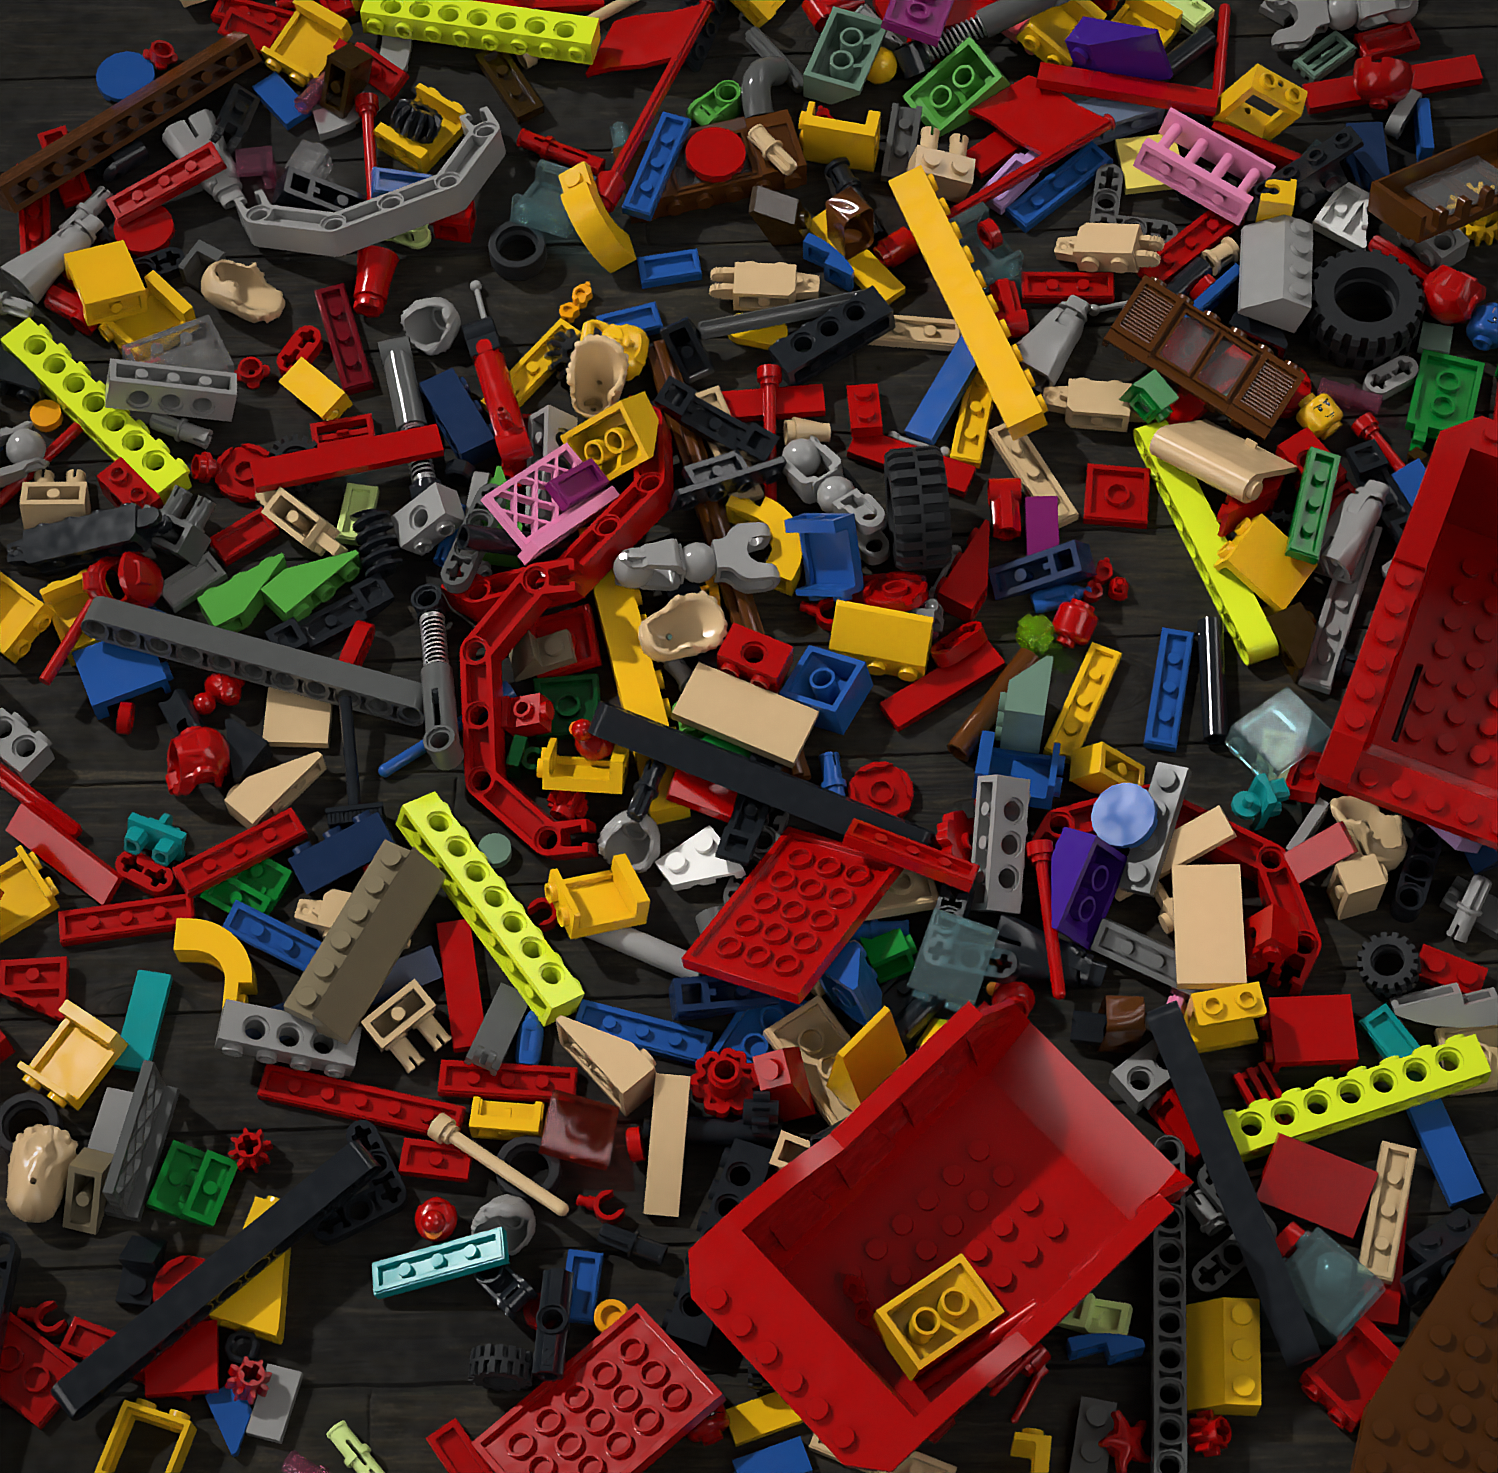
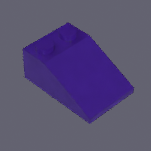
(1118, 49)
(1083, 884)

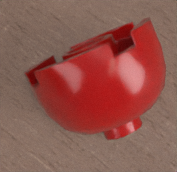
(1383, 81)

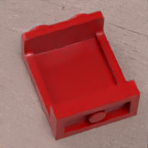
(1309, 1032)
(1350, 1373)

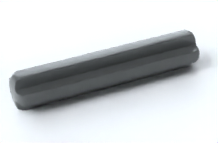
(765, 47)

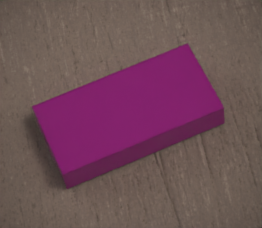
(577, 484)
(1041, 523)

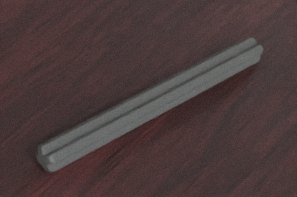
(770, 316)

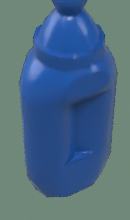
(1051, 598)
(529, 1040)

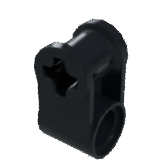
(506, 1289)

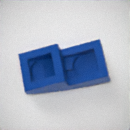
(836, 267)
(1115, 1346)

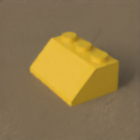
(617, 436)
(883, 638)
(1224, 1356)

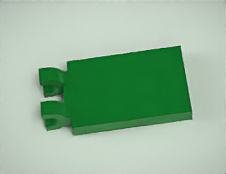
(1442, 395)

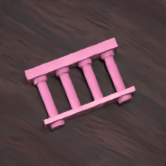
(1196, 182)

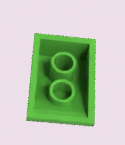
(955, 87)

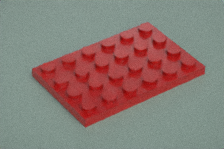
(791, 915)
(611, 1412)

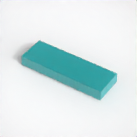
(144, 1018)

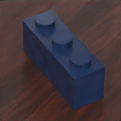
(458, 417)
(340, 851)

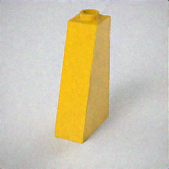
(263, 1300)

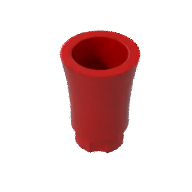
(373, 279)

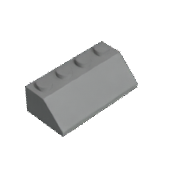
(1276, 271)

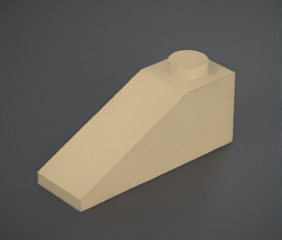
(273, 789)

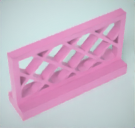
(560, 525)

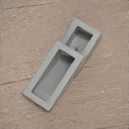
(1448, 1007)

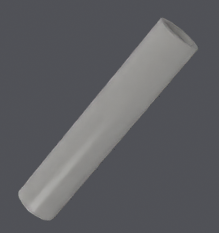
(647, 949)

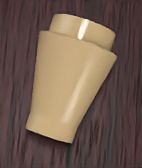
(803, 428)

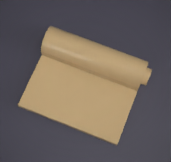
(1218, 457)

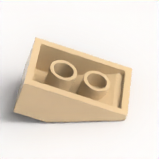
(611, 1062)

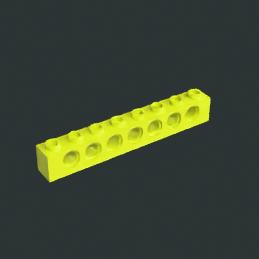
(486, 27)
(30, 339)
(491, 909)
(1470, 1071)

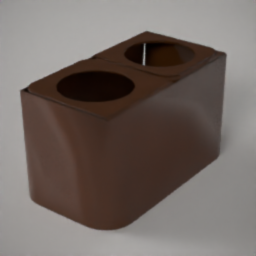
(849, 223)
(1124, 1023)

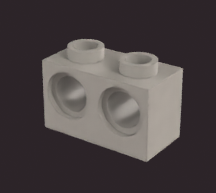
(1452, 242)
(18, 743)
(1141, 1067)

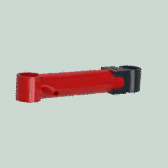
(498, 391)

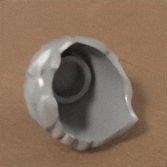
(431, 324)
(634, 838)
(512, 1215)

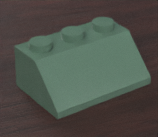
(842, 56)
(1023, 708)

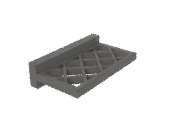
(140, 1145)

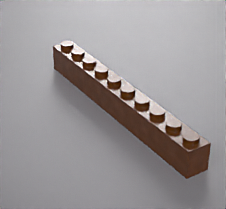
(126, 120)

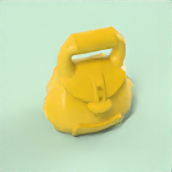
(629, 336)

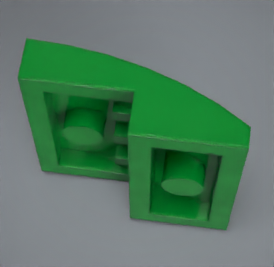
(256, 887)
(192, 1184)

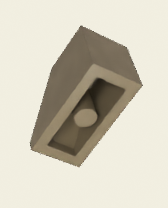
(84, 1190)

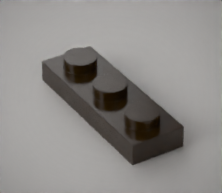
(510, 85)

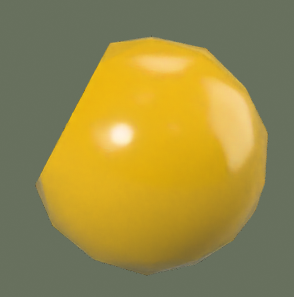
(883, 67)

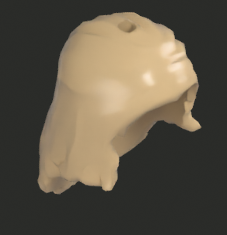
(241, 291)
(596, 374)
(693, 622)
(1372, 829)
(40, 1157)

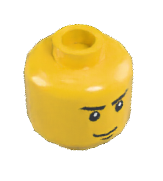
(1319, 415)

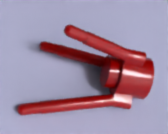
(1031, 1363)

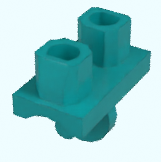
(1260, 800)
(155, 835)

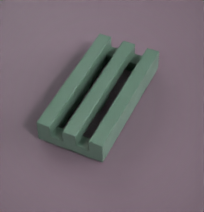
(1309, 70)

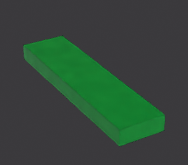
(1312, 505)

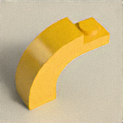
(592, 222)
(786, 547)
(212, 944)

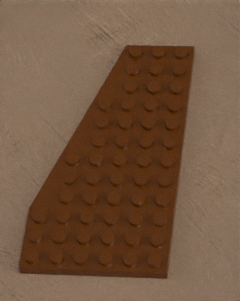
(1442, 1390)

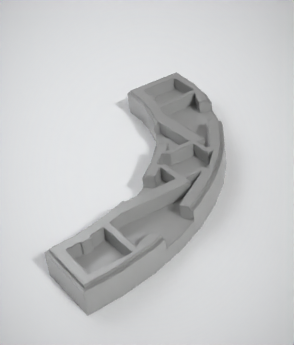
(330, 125)

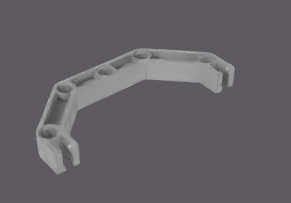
(386, 214)

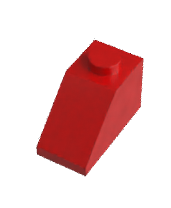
(786, 1079)

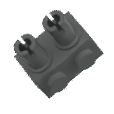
(187, 537)

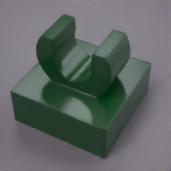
(519, 756)

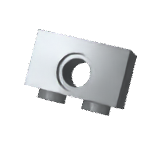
(428, 519)

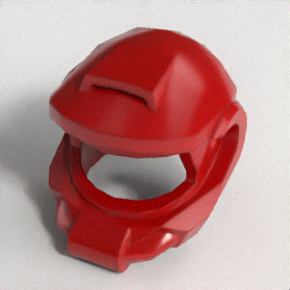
(1451, 295)
(137, 576)
(197, 758)

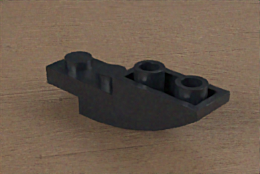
(18, 380)

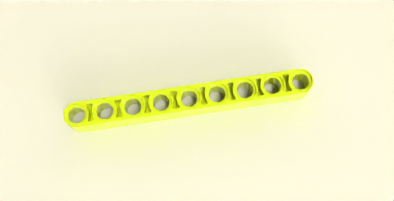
(1199, 532)

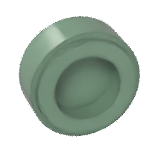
(496, 849)

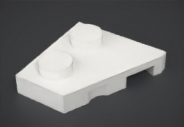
(1345, 217)
(696, 862)

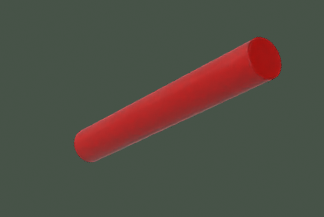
(64, 648)

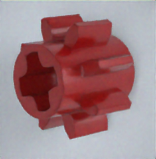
(567, 805)
(242, 1144)
(253, 1371)
(1208, 1433)

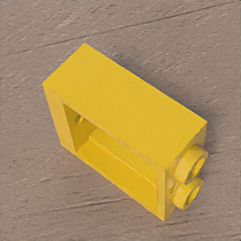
(1264, 84)
(146, 1412)

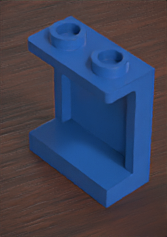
(828, 555)
(118, 674)
(1037, 767)

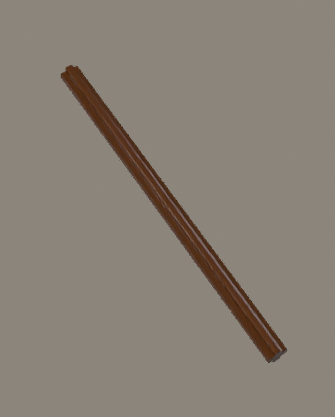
(711, 515)

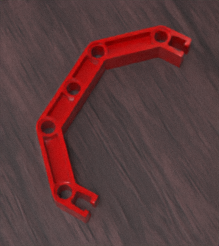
(599, 545)
(483, 691)
(1246, 849)

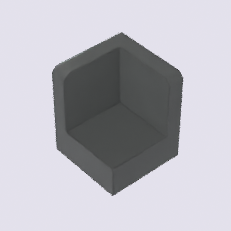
(197, 262)

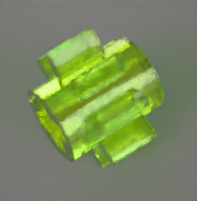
(1035, 633)

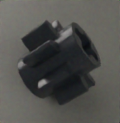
(761, 1112)

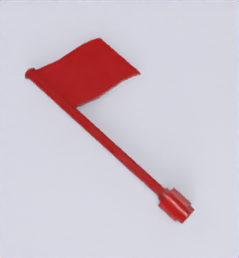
(639, 44)
(1030, 117)

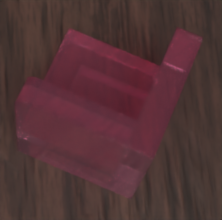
(257, 162)

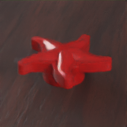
(1124, 1442)

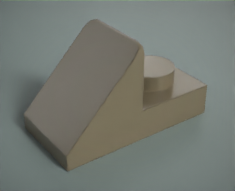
(542, 654)

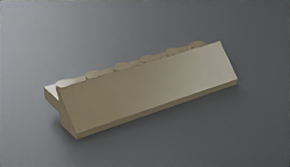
(365, 941)

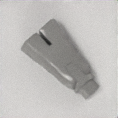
(181, 141)
(40, 267)
(1052, 341)
(1349, 530)

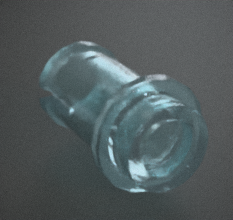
(620, 134)

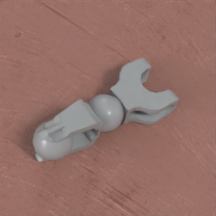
(1317, 15)
(24, 449)
(835, 493)
(666, 564)

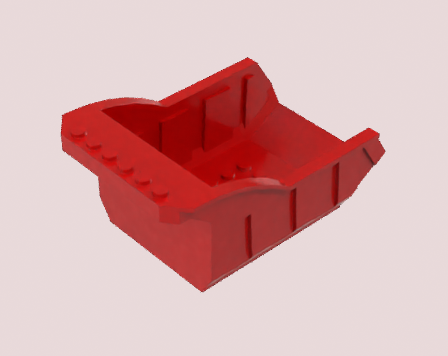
(965, 1150)

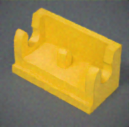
(1277, 204)
(315, 390)
(505, 1119)

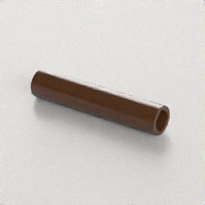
(985, 713)

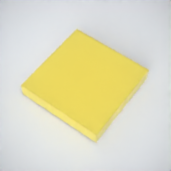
(1134, 179)

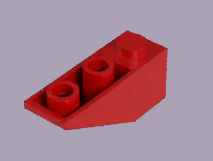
(1236, 511)
(966, 586)

